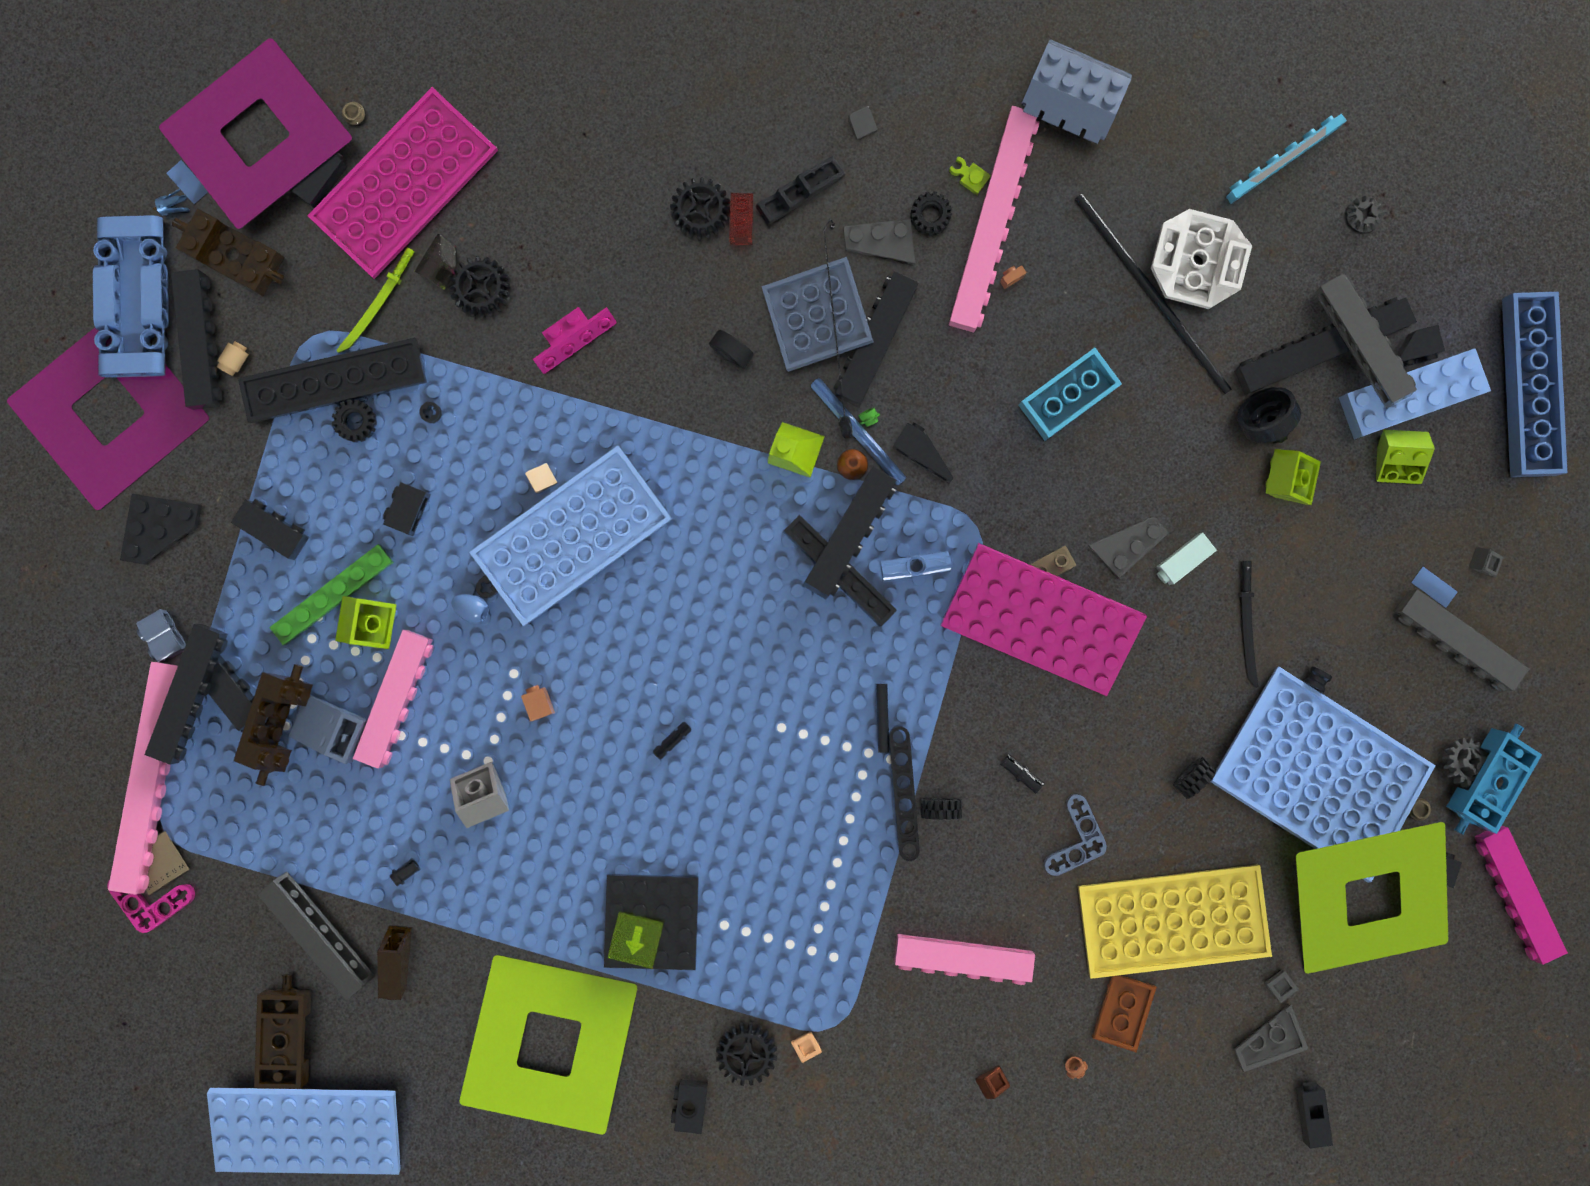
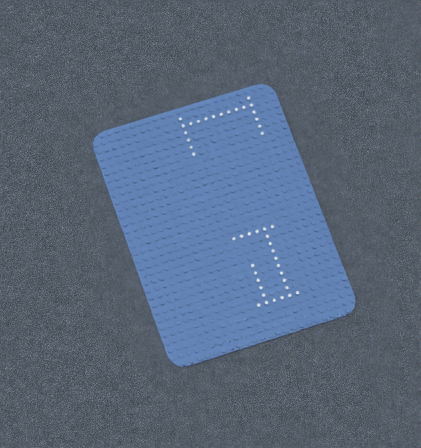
(696, 625)

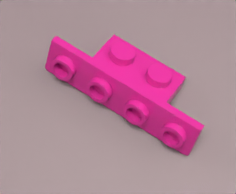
(571, 335)

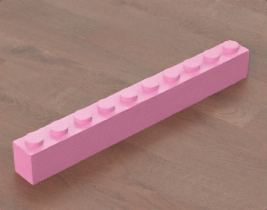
(992, 220)
(143, 793)

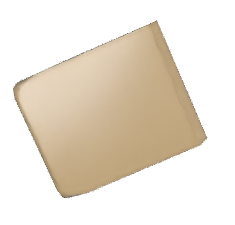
(541, 478)

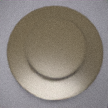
(353, 113)
(1420, 810)

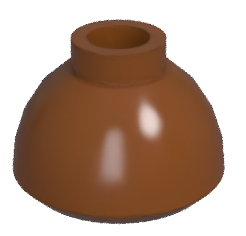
(852, 464)

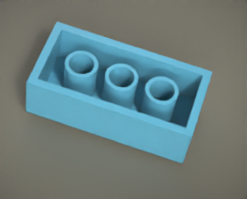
(1069, 394)

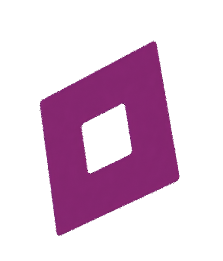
(311, 125)
(97, 469)

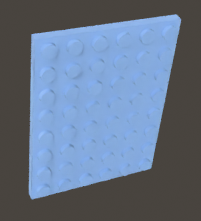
(1320, 767)

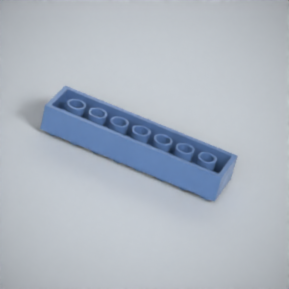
(1534, 384)

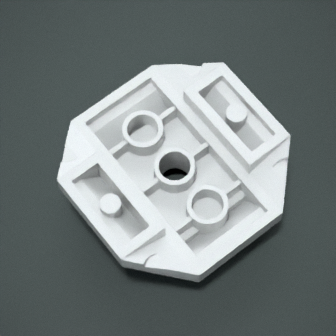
(1218, 244)

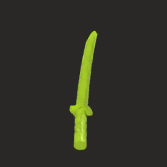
(393, 279)

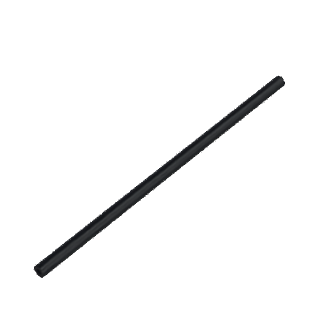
(1153, 293)

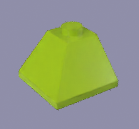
(795, 449)

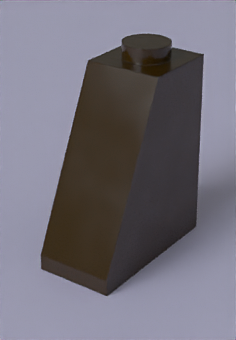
(393, 962)

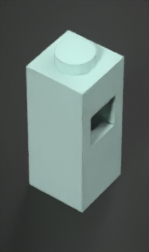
(1185, 559)

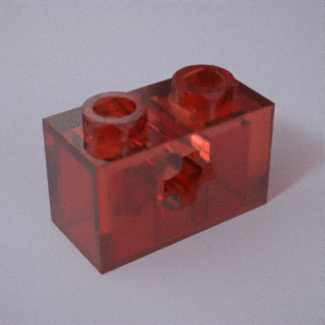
(741, 218)

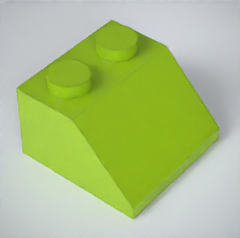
(1293, 476)
(365, 622)

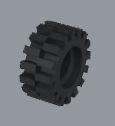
(931, 200)
(354, 407)
(1194, 778)
(941, 808)

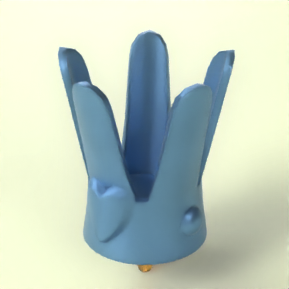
(164, 204)

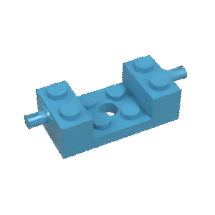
(1484, 802)

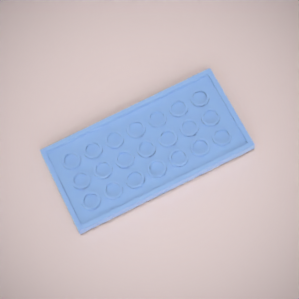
(570, 536)
(304, 1131)

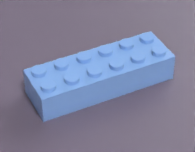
(1436, 385)

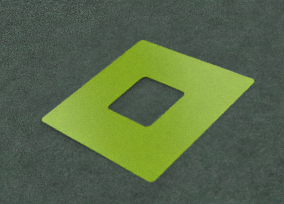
(1322, 878)
(575, 1101)

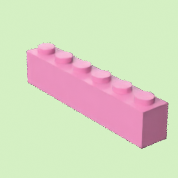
(393, 699)
(964, 958)

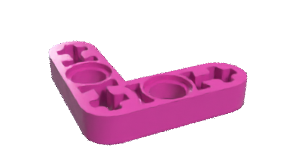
(152, 911)

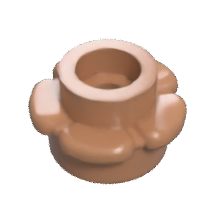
(1071, 1066)

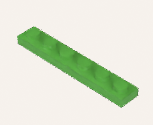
(331, 594)

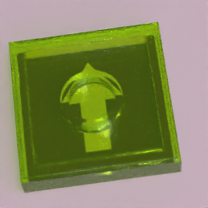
(635, 940)

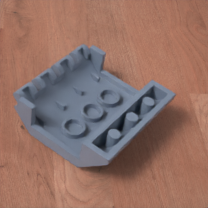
(1076, 90)

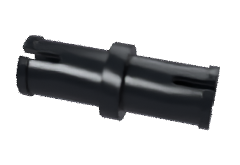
(1022, 773)

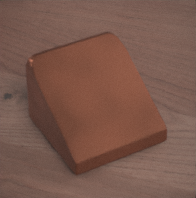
(993, 1083)

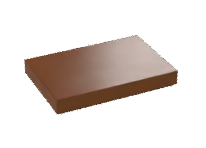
(1124, 1012)

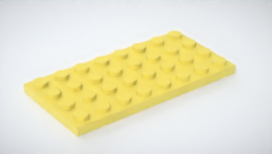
(1174, 921)

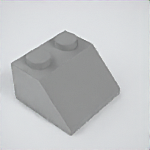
(478, 795)

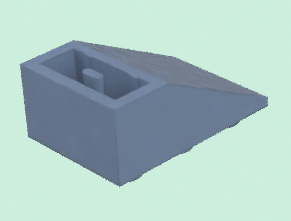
(328, 729)

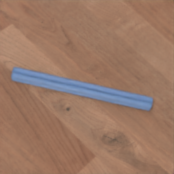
(858, 431)

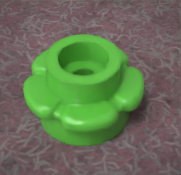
(869, 417)

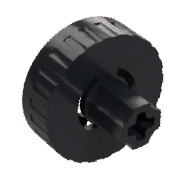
(1273, 425)

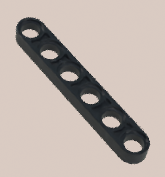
(900, 793)

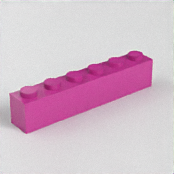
(1520, 895)

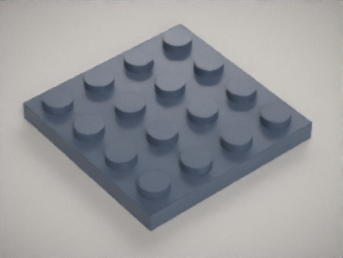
(804, 316)

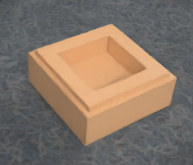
(806, 1046)

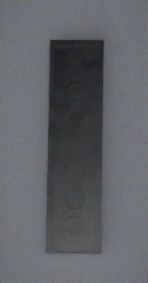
(332, 380)

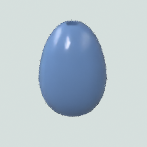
(470, 607)

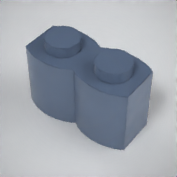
(161, 636)

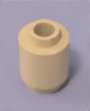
(232, 358)

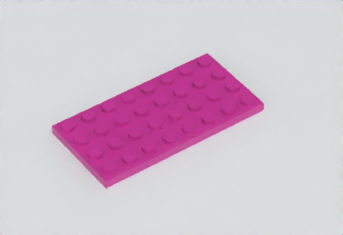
(403, 182)
(1043, 619)

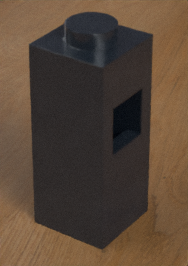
(320, 181)
(1314, 1115)

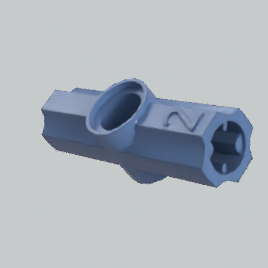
(930, 564)

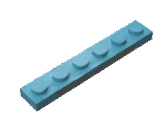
(1292, 152)

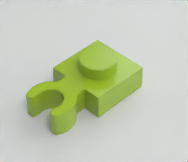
(972, 178)

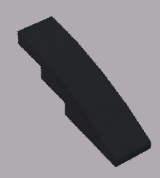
(800, 190)

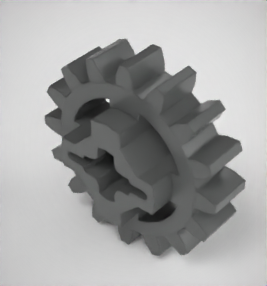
(1464, 761)

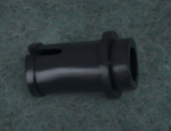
(404, 872)

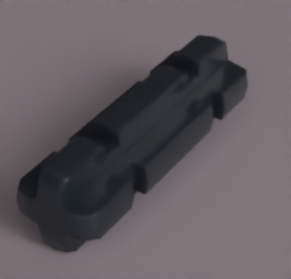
(672, 740)

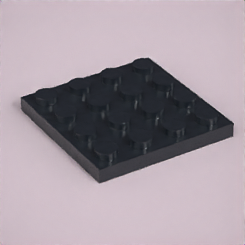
(660, 899)

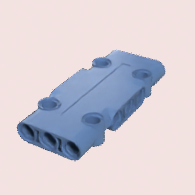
(130, 296)

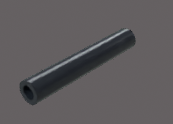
(882, 718)

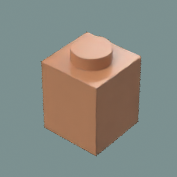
(537, 703)

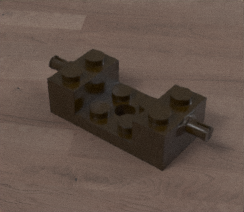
(210, 243)
(260, 740)
(281, 1014)

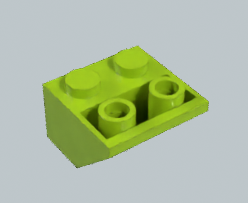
(1403, 456)

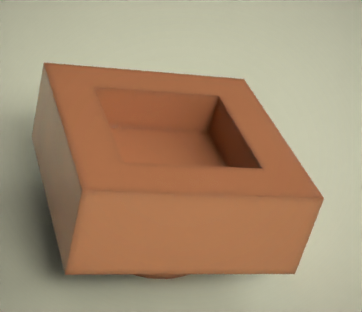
(1012, 276)

